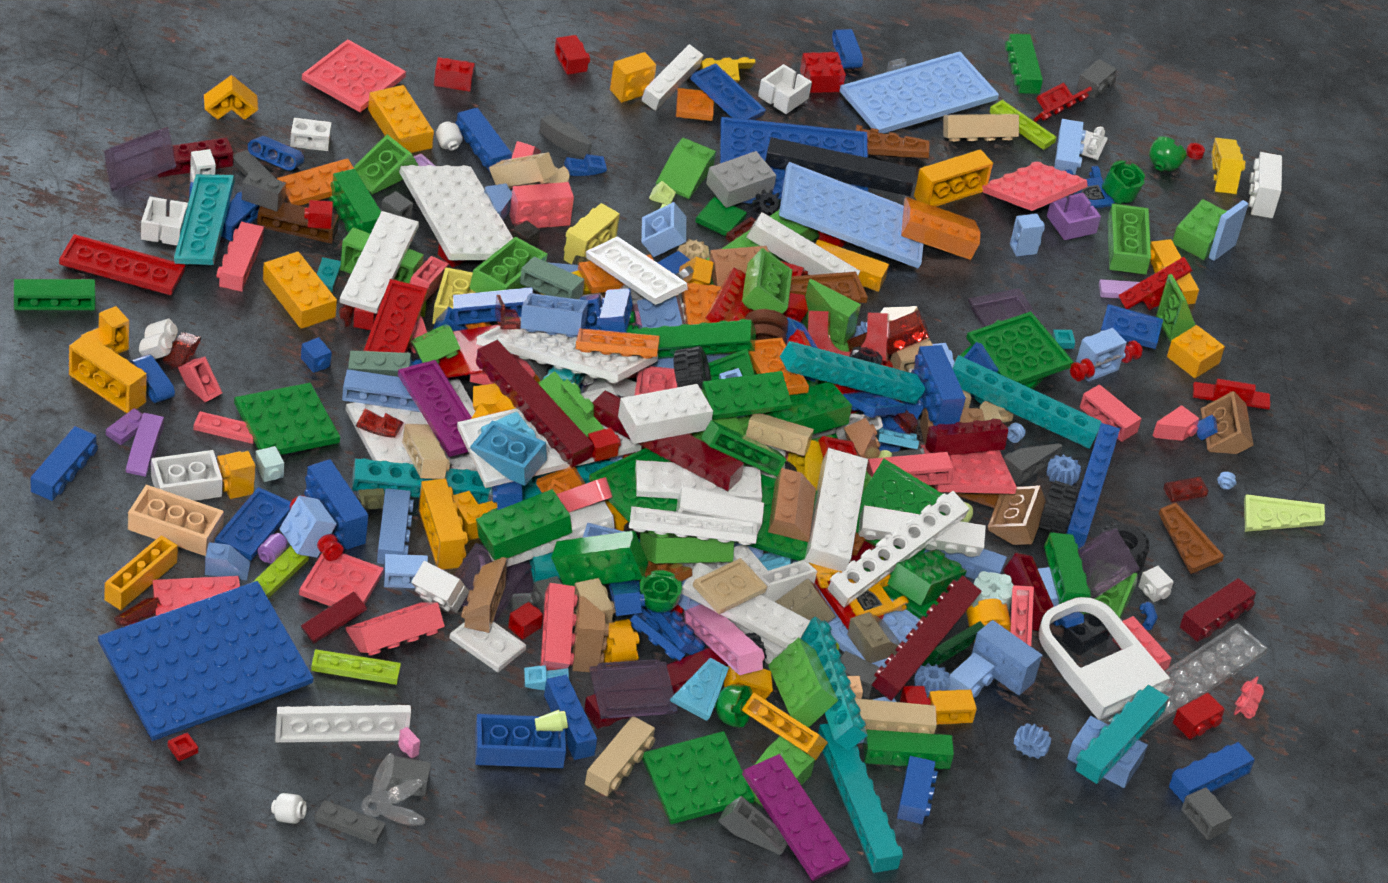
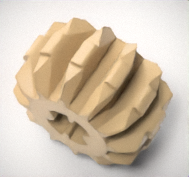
(694, 249)

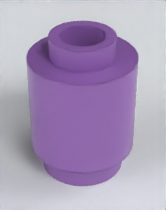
(272, 548)

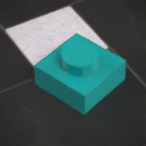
(1064, 338)

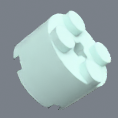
(994, 587)

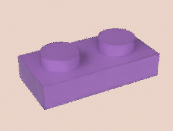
(125, 427)

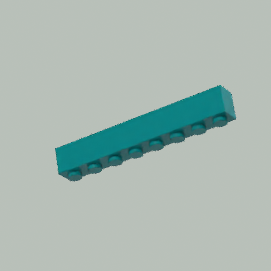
(862, 804)

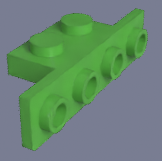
(570, 400)

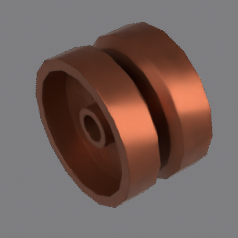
(769, 324)

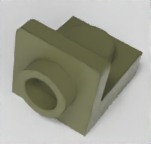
(371, 498)

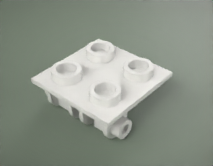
(1094, 143)

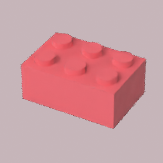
(542, 204)

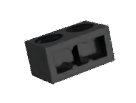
(1085, 635)

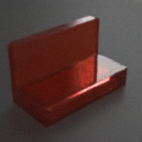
(506, 317)

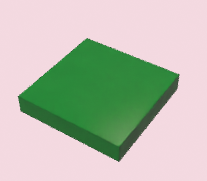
(719, 218)

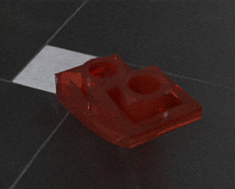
(347, 314)
(181, 348)
(384, 426)

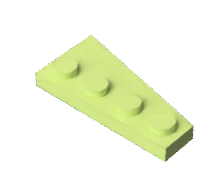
(1276, 513)

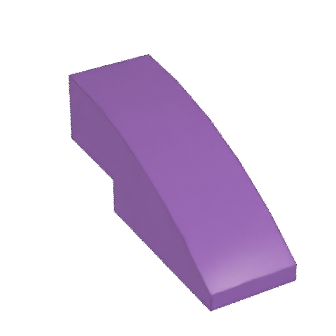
(145, 444)

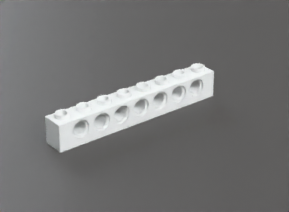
(847, 592)

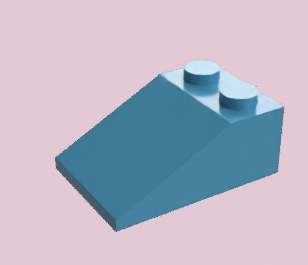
(510, 452)

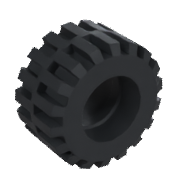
(691, 367)
(1059, 507)
(1135, 540)

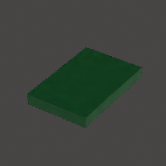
(954, 645)

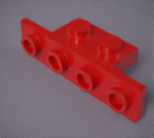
(1057, 98)
(1152, 288)
(1223, 387)

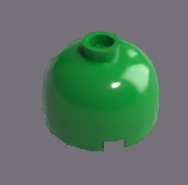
(1166, 155)
(660, 591)
(730, 705)

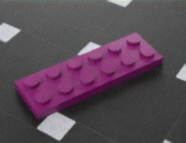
(437, 403)
(796, 817)

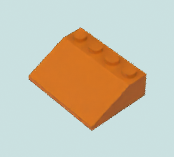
(940, 228)

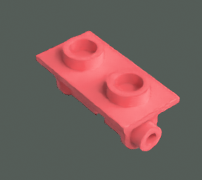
(1249, 699)

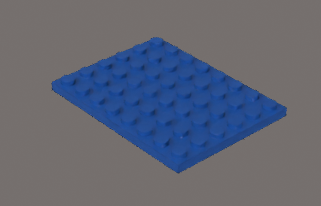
(747, 136)
(205, 660)

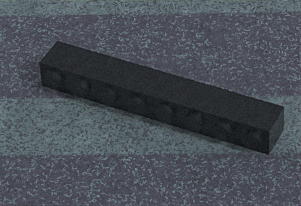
(842, 166)

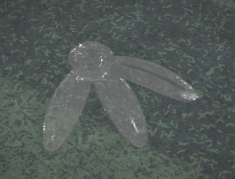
(398, 793)

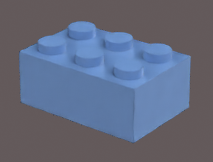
(554, 314)
(1013, 659)
(1124, 768)

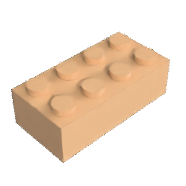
(176, 518)

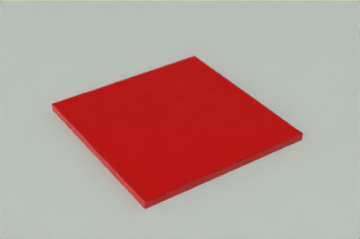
(465, 361)

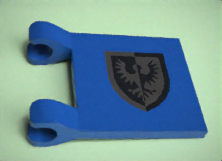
(1094, 191)

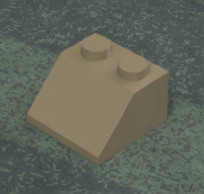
(807, 602)
(872, 637)

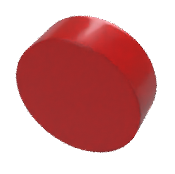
(1195, 151)

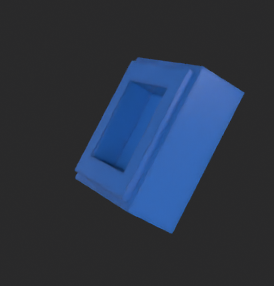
(1207, 427)

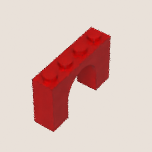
(876, 338)

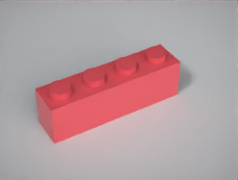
(240, 256)
(929, 468)
(557, 626)

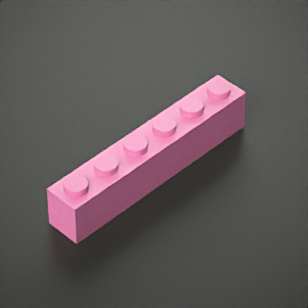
(725, 639)

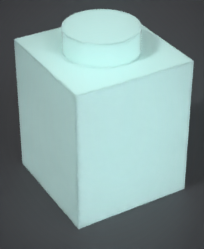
(269, 464)

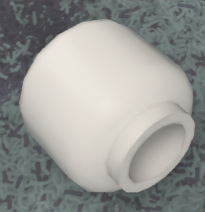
(449, 136)
(289, 808)

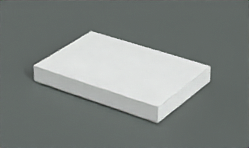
(492, 648)

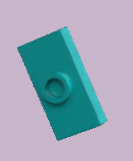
(328, 272)

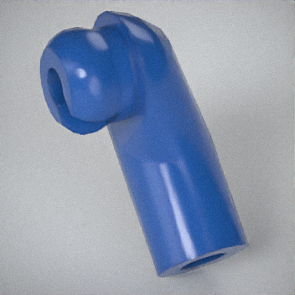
(1148, 609)

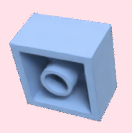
(664, 229)

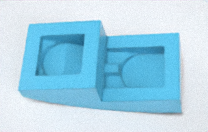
(536, 676)

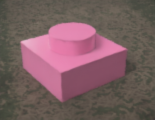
(409, 742)

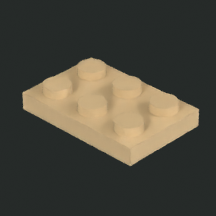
(729, 586)

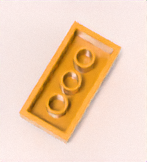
(401, 118)
(953, 178)
(299, 290)
(107, 373)
(442, 524)

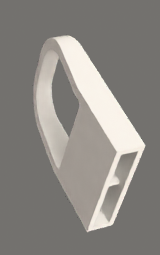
(1111, 680)

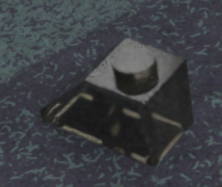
(526, 232)

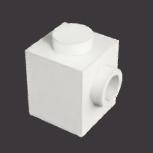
(1156, 584)

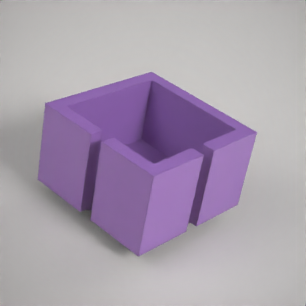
(1077, 220)

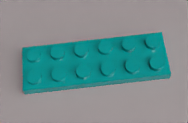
(204, 219)

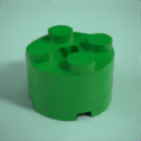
(1123, 182)

